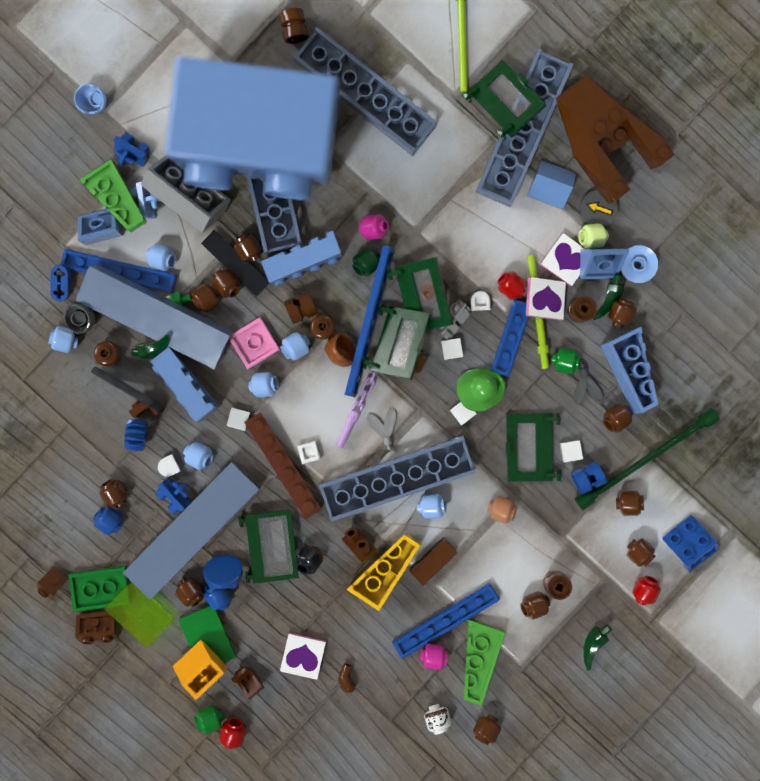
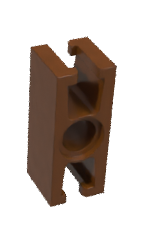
(433, 561)

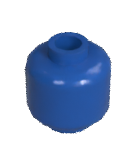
(107, 520)
(218, 598)

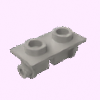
(459, 313)

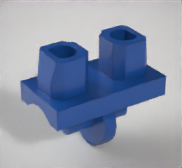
(129, 153)
(175, 493)

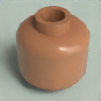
(502, 509)

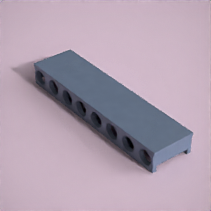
(367, 92)
(513, 156)
(274, 218)
(153, 315)
(397, 478)
(191, 530)

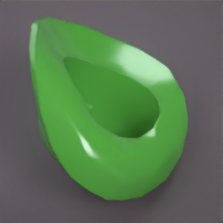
(480, 389)

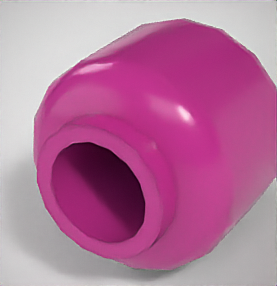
(373, 227)
(434, 656)

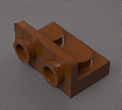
(95, 628)

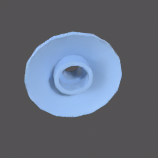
(648, 264)

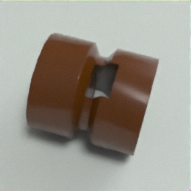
(293, 23)
(300, 307)
(582, 309)
(557, 585)

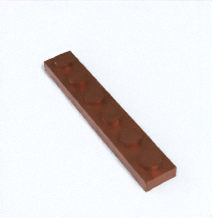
(282, 465)

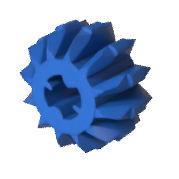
(136, 435)

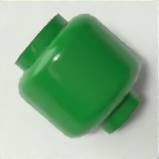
(566, 360)
(208, 719)

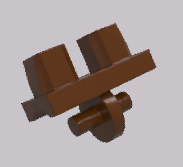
(358, 544)

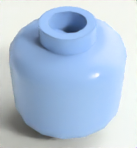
(161, 257)
(63, 339)
(295, 346)
(263, 384)
(198, 455)
(432, 506)

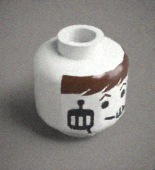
(437, 719)

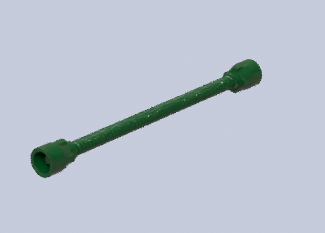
(706, 420)

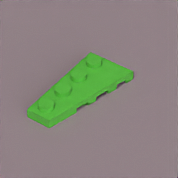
(114, 194)
(482, 653)

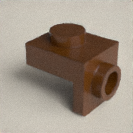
(139, 408)
(51, 583)
(248, 682)

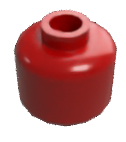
(511, 285)
(646, 590)
(232, 733)

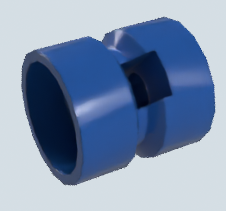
(582, 480)

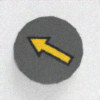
(596, 210)

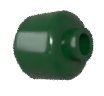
(366, 262)

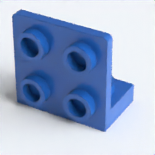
(691, 543)

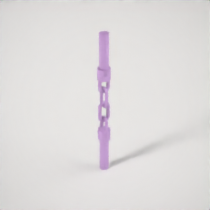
(354, 415)

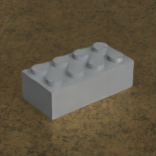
(195, 204)

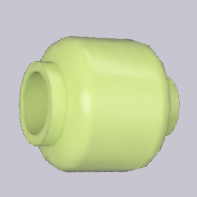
(593, 236)

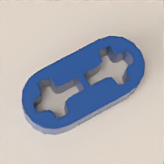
(65, 282)

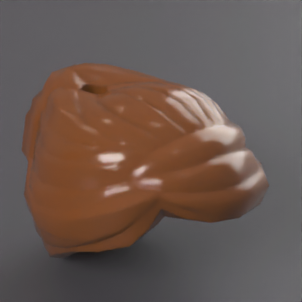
(340, 350)

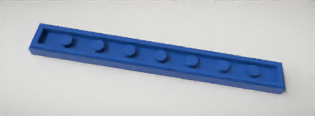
(369, 321)

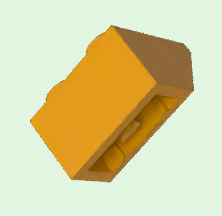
(199, 669)

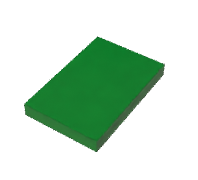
(96, 587)
(208, 626)

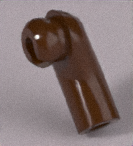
(344, 680)

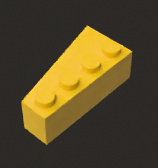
(381, 578)

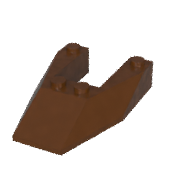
(600, 125)

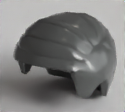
(79, 318)

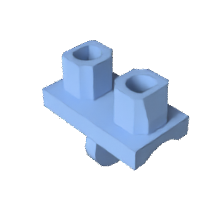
(146, 200)

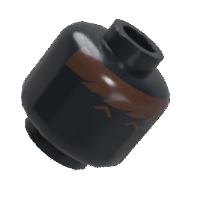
(308, 560)

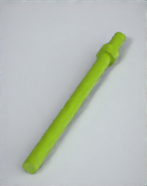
(462, 46)
(543, 349)

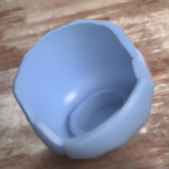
(90, 99)

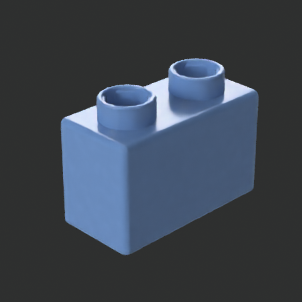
(252, 125)

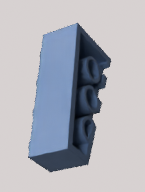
(302, 259)
(631, 369)
(184, 384)

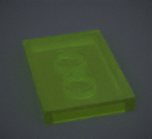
(139, 614)

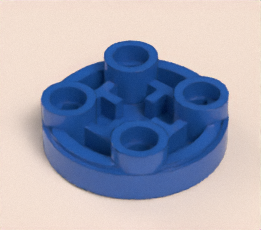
(223, 572)

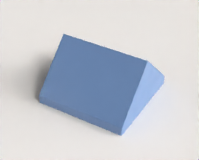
(552, 184)
(98, 227)
(601, 262)

